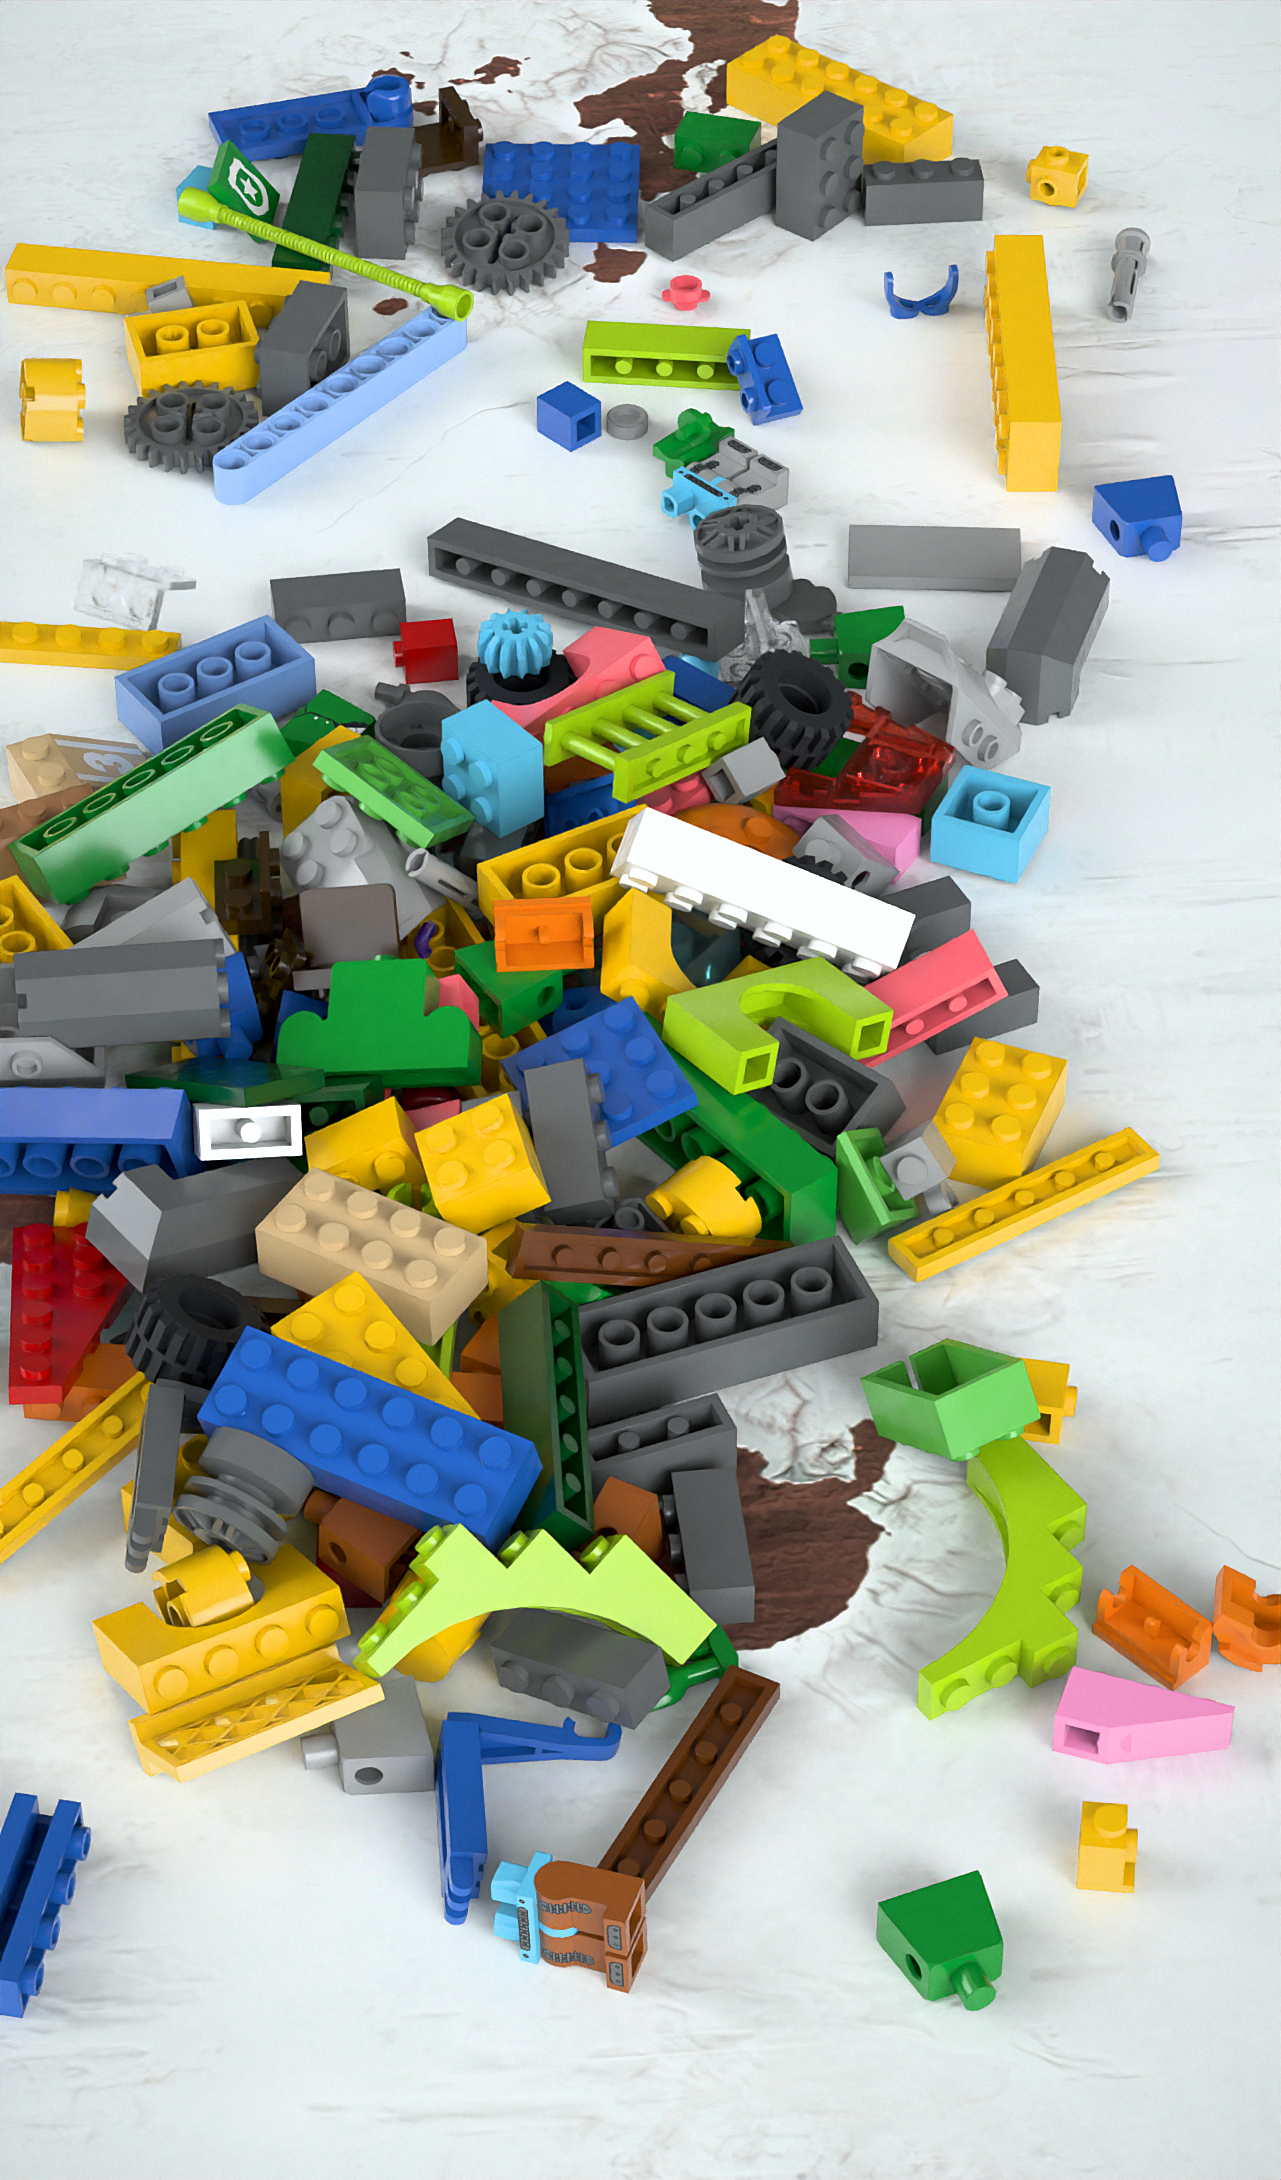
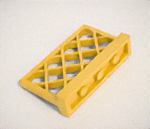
(251, 1714)

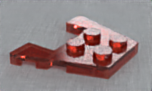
(888, 773)

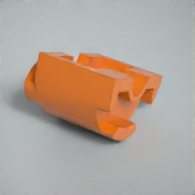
(1246, 1622)

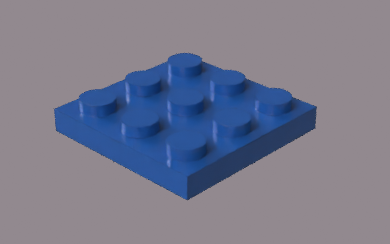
(635, 1068)

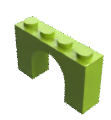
(721, 1030)

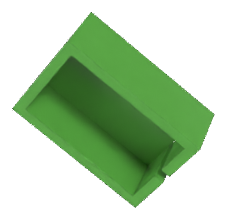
(961, 1401)

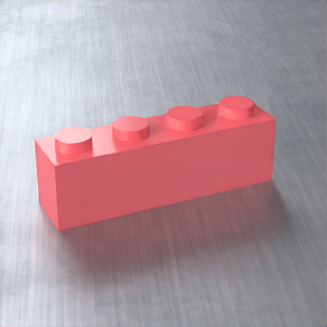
(936, 993)

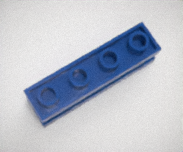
(35, 1882)

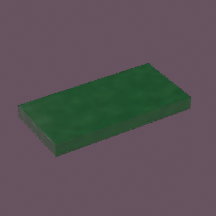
(230, 1080)

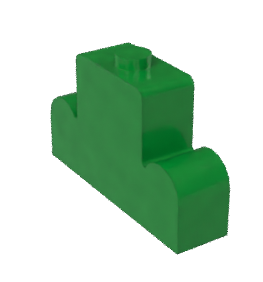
(385, 1024)

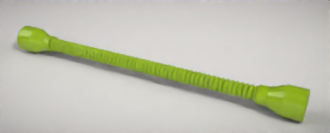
(446, 299)

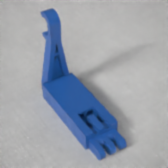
(462, 1749)

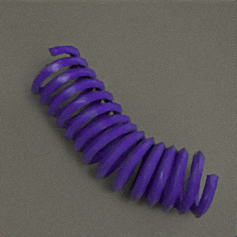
(423, 945)

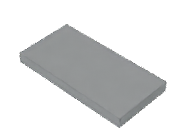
(934, 558)

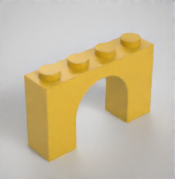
(640, 956)
(172, 1664)

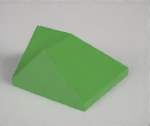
(865, 1190)

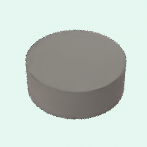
(627, 422)

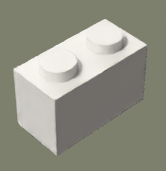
(247, 1132)

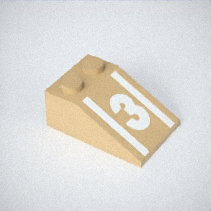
(59, 762)

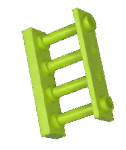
(653, 762)

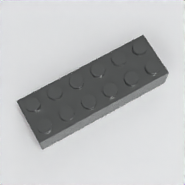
(724, 1328)

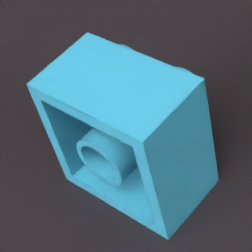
(493, 768)
(990, 824)

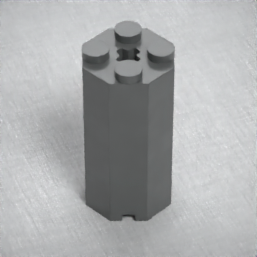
(124, 993)

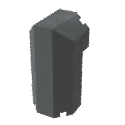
(1049, 631)
(187, 1223)

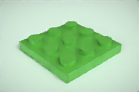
(393, 792)

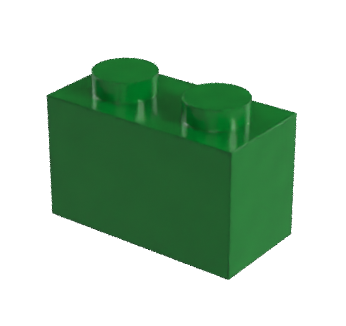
(711, 141)

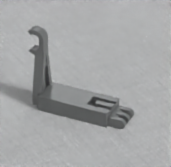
(168, 1412)

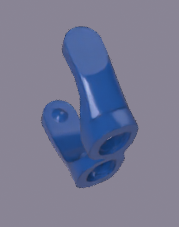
(908, 309)

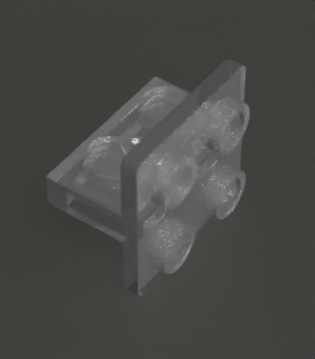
(760, 637)

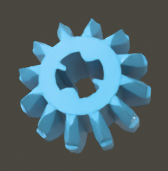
(515, 643)

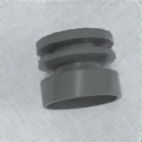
(744, 551)
(415, 735)
(244, 1495)

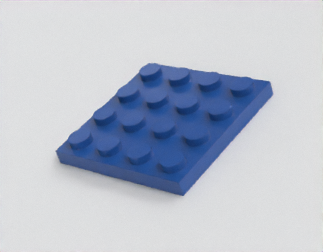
(586, 182)

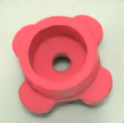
(685, 293)

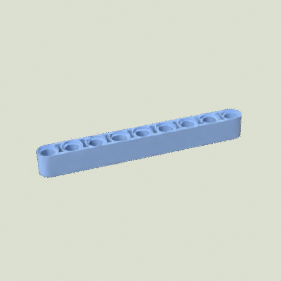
(336, 405)

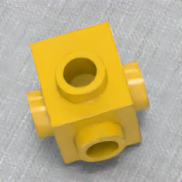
(1058, 176)

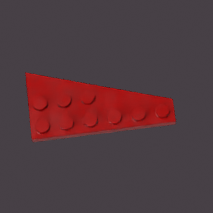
(59, 1307)

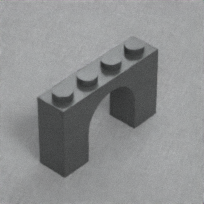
(945, 914)

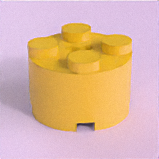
(51, 399)
(705, 1202)
(203, 1588)

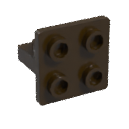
(248, 893)
(281, 960)

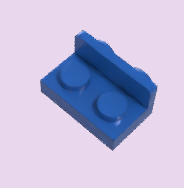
(764, 378)

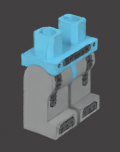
(726, 480)

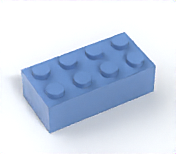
(198, 683)

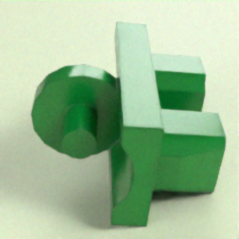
(693, 441)

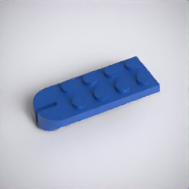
(284, 126)

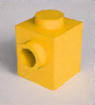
(1053, 1399)

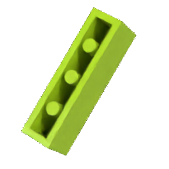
(659, 355)

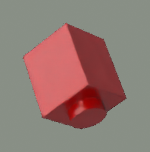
(427, 651)

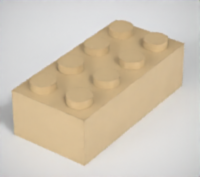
(410, 1259)

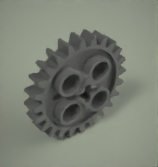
(505, 242)
(162, 425)

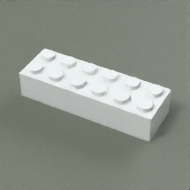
(761, 895)

